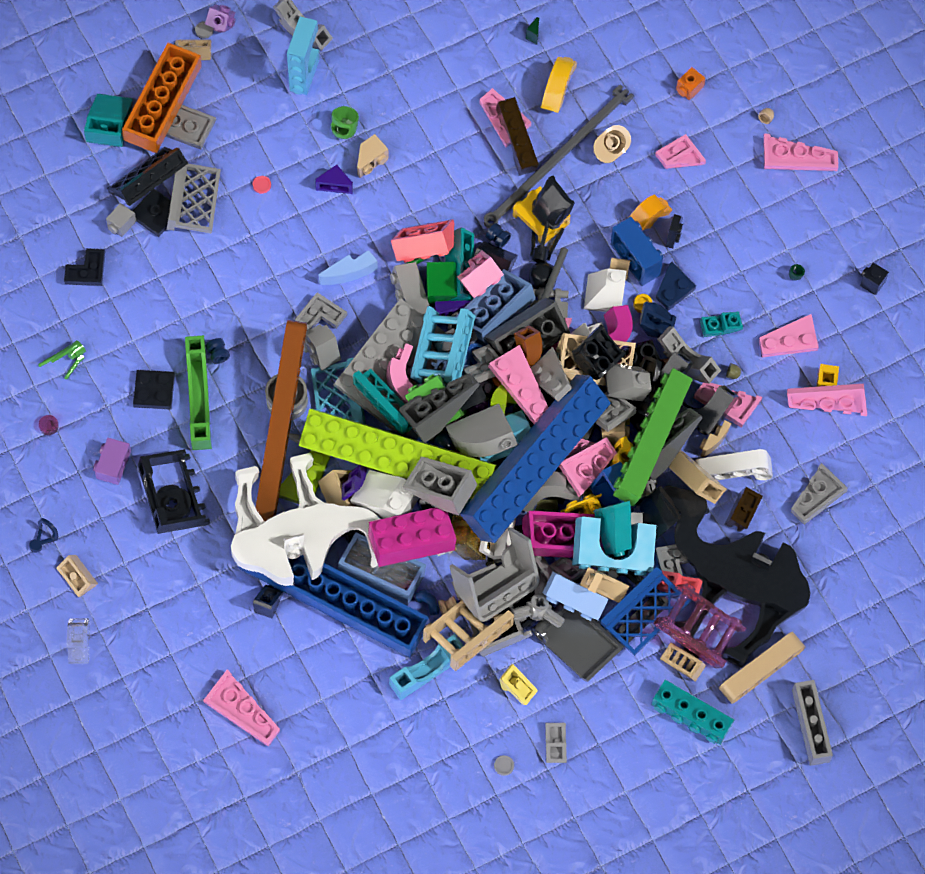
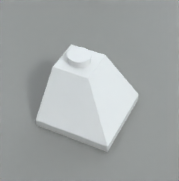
(605, 289)

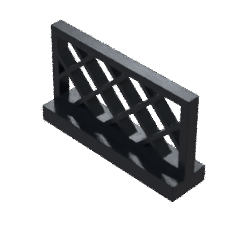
(148, 175)

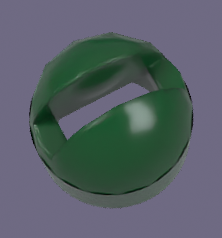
(796, 272)

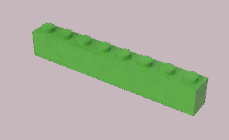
(652, 437)

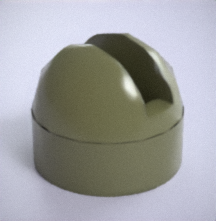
(733, 371)

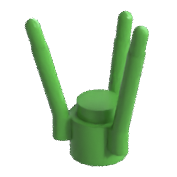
(74, 351)

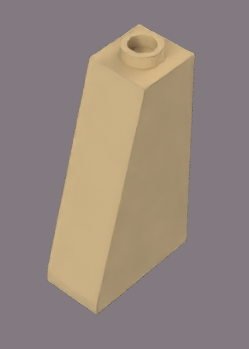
(697, 478)

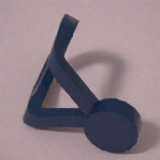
(36, 545)

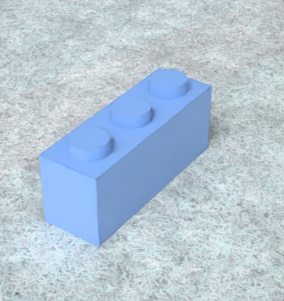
(574, 597)

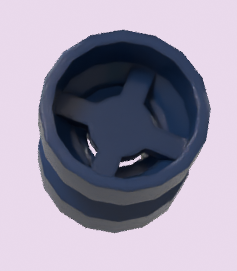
(498, 235)
(217, 350)

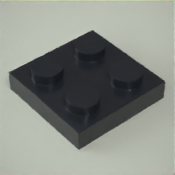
(154, 389)

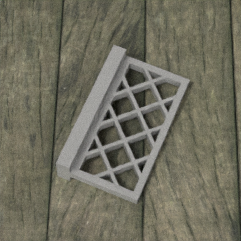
(177, 198)

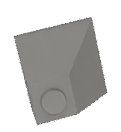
(628, 382)

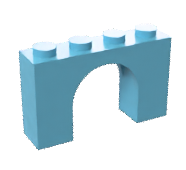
(301, 56)
(589, 553)

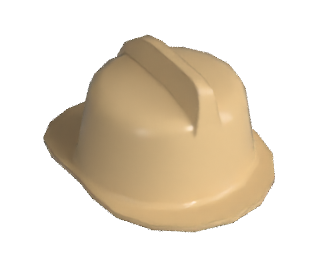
(612, 143)

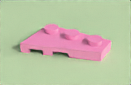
(489, 103)
(790, 339)

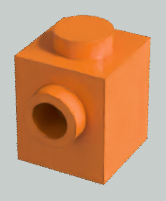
(690, 83)

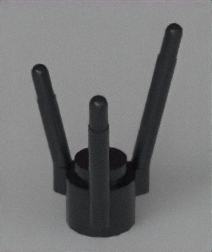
(540, 253)

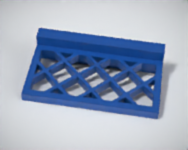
(630, 603)

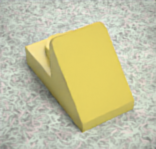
(518, 685)

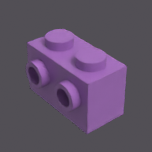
(112, 461)

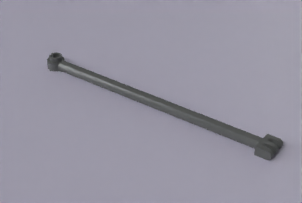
(559, 155)

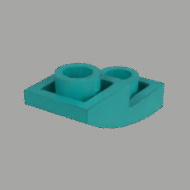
(719, 325)

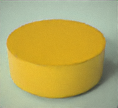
(639, 300)

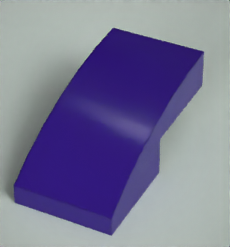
(355, 481)

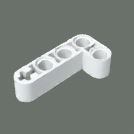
(738, 465)

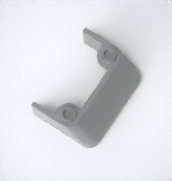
(503, 585)

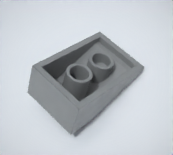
(441, 484)

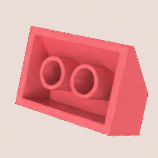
(424, 241)

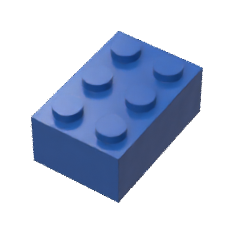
(634, 245)

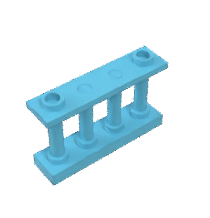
(459, 348)

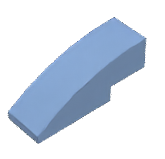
(349, 269)

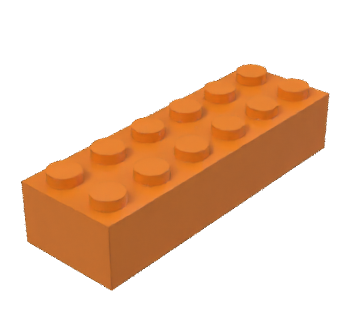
(161, 98)

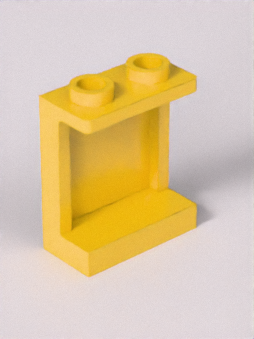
(523, 210)

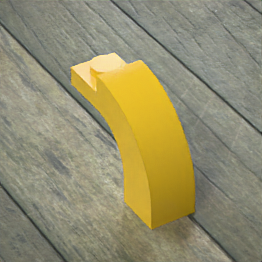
(558, 83)

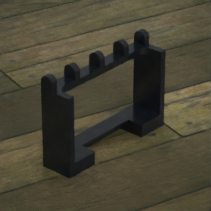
(159, 516)

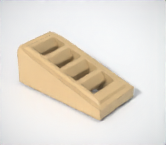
(696, 671)

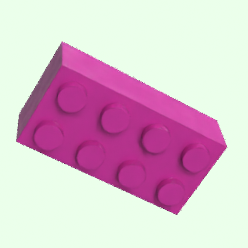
(552, 532)
(411, 536)

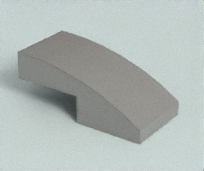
(555, 742)

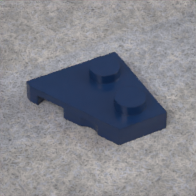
(674, 287)

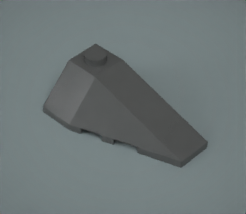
(432, 412)
(680, 432)

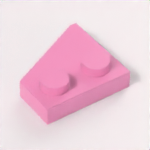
(680, 154)

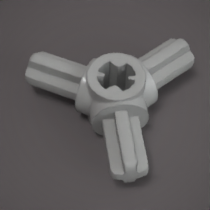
(538, 609)

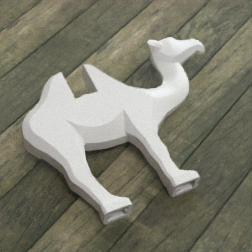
(302, 531)

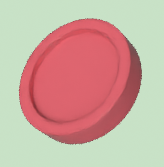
(261, 184)

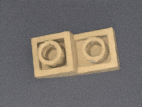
(714, 440)

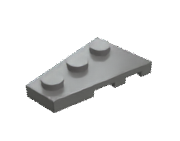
(550, 375)
(819, 494)

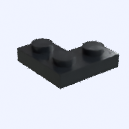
(88, 274)

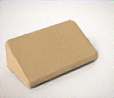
(201, 47)
(76, 575)

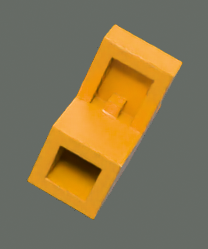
(650, 210)

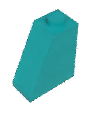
(615, 528)

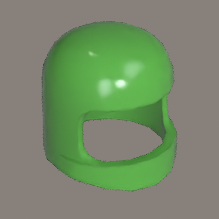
(344, 122)

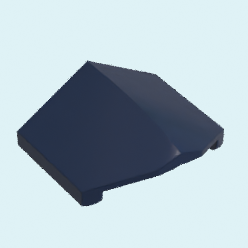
(655, 319)

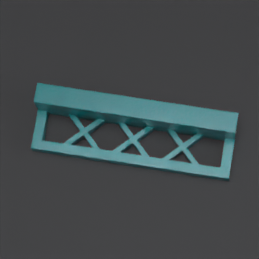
(381, 403)

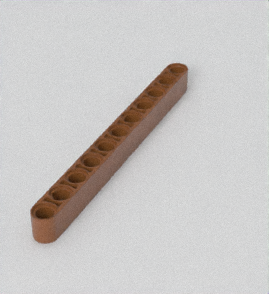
(281, 419)

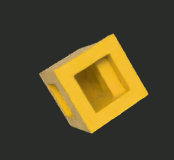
(827, 373)

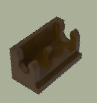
(743, 509)

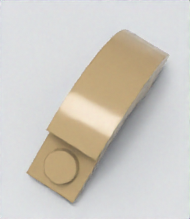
(604, 584)

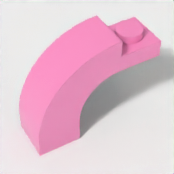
(396, 373)

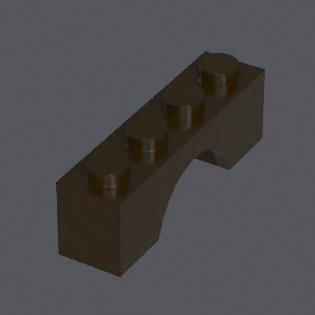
(522, 148)

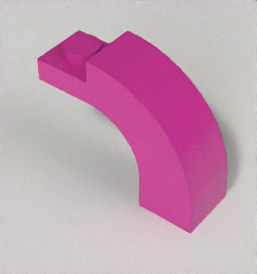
(619, 322)

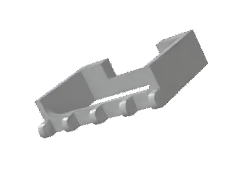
(503, 642)

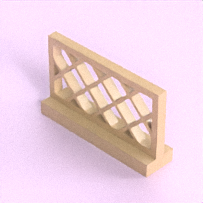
(571, 372)

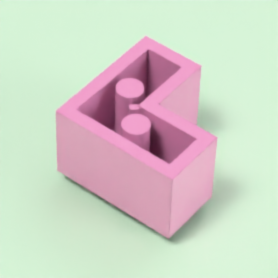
(480, 274)

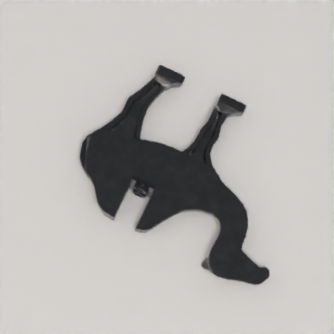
(740, 573)

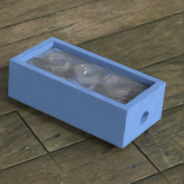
(393, 580)

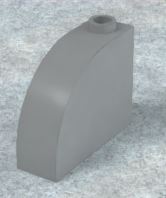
(482, 433)

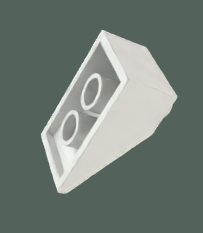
(384, 495)

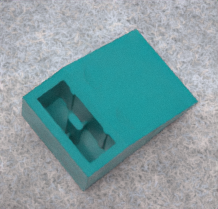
(107, 119)

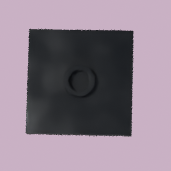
(153, 212)

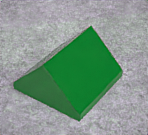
(441, 281)

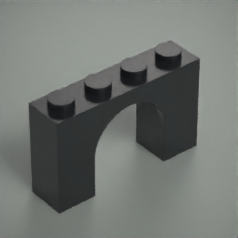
(715, 409)

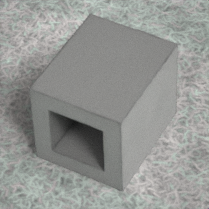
(120, 220)

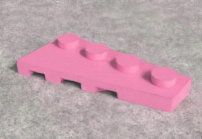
(797, 156)
(838, 397)
(240, 708)

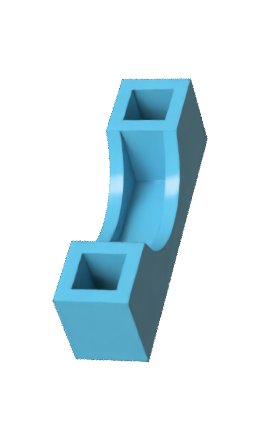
(415, 676)

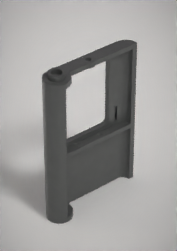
(585, 643)

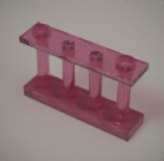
(682, 635)

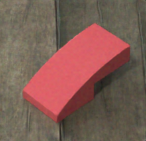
(676, 579)

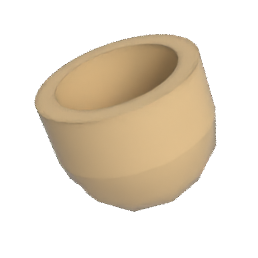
(766, 115)

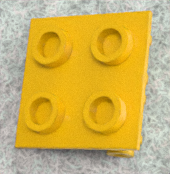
(584, 507)

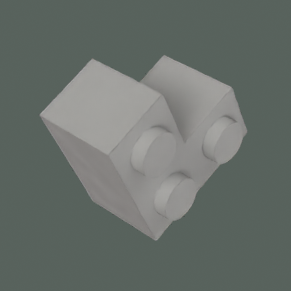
(322, 346)

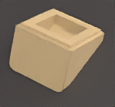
(620, 264)

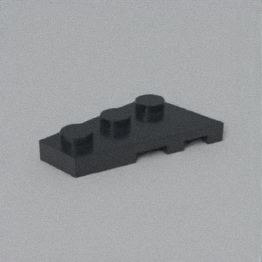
(653, 367)

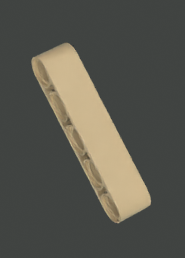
(762, 667)

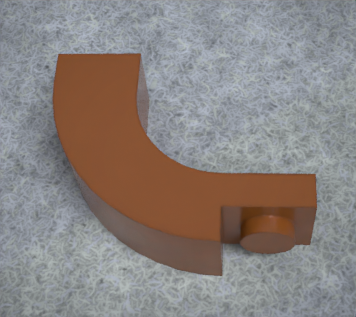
(531, 345)

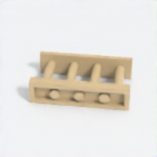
(473, 644)

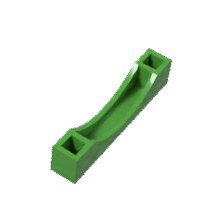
(198, 393)

